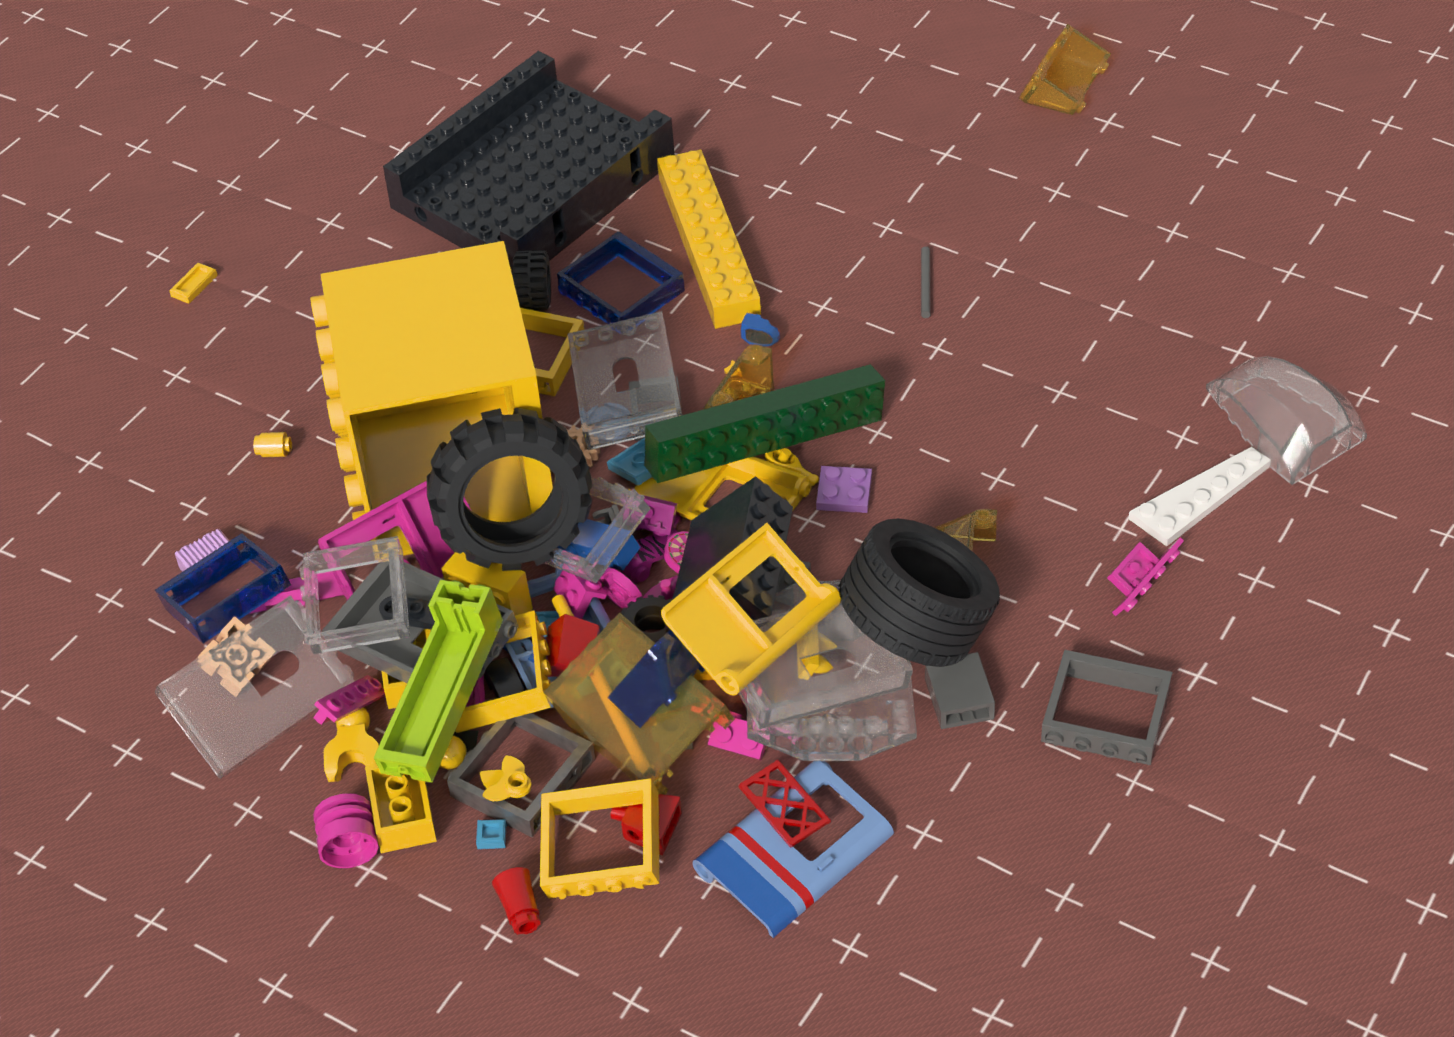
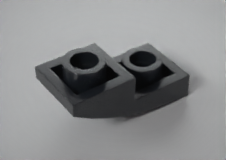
(502, 678)

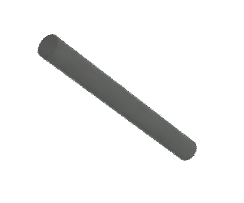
(925, 283)

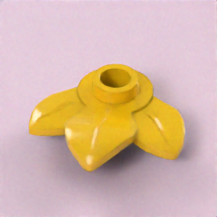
(502, 783)

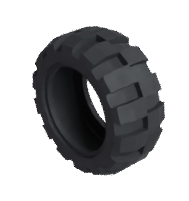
(518, 540)

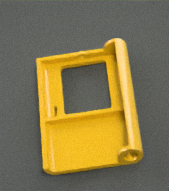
(722, 632)

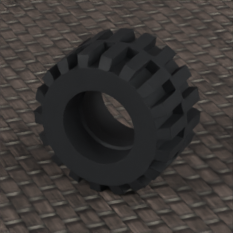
(532, 279)
(647, 615)

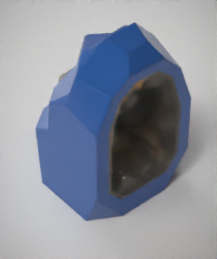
(758, 330)

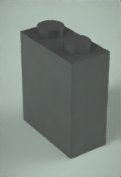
(960, 692)

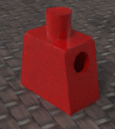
(632, 820)

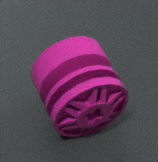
(345, 831)

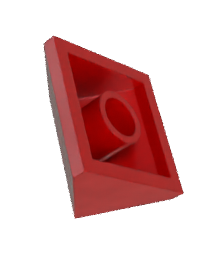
(567, 640)

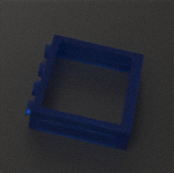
(620, 245)
(213, 569)

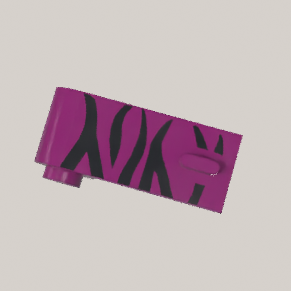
(651, 551)

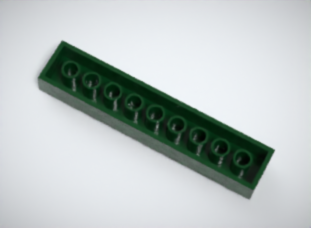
(763, 423)

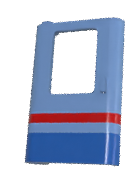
(777, 879)

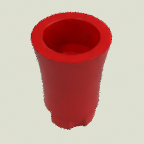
(518, 899)

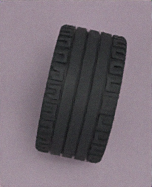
(919, 592)

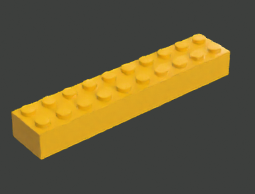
(708, 238)

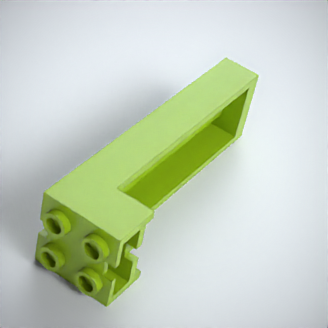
(440, 681)

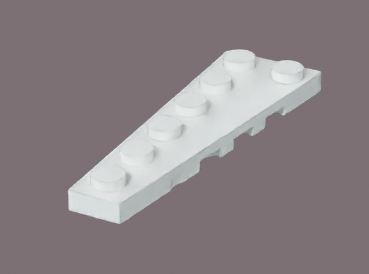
(1188, 503)

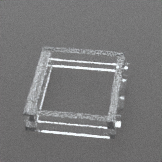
(614, 537)
(348, 557)

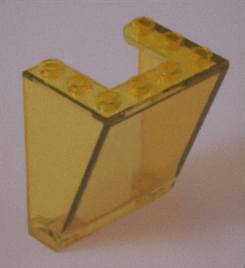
(638, 752)

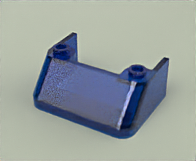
(655, 679)

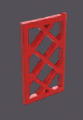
(776, 822)

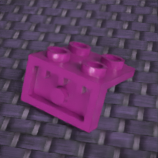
(661, 517)

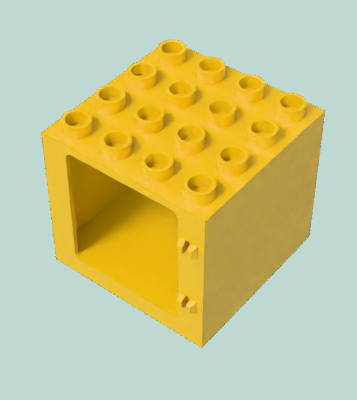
(414, 357)

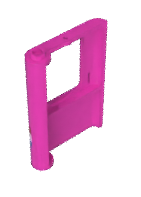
(416, 522)

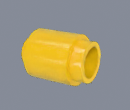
(272, 444)

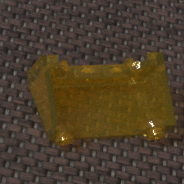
(1066, 73)
(747, 377)

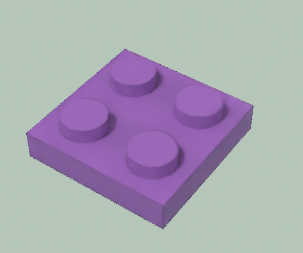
(844, 489)

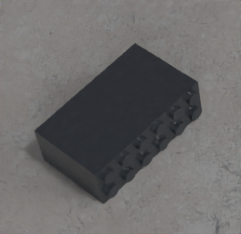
(723, 529)

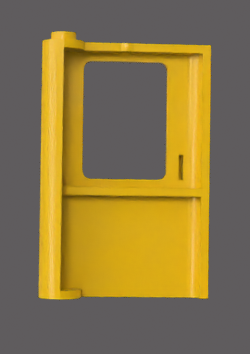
(696, 489)

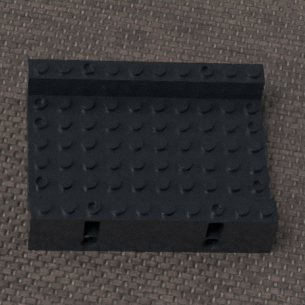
(526, 164)

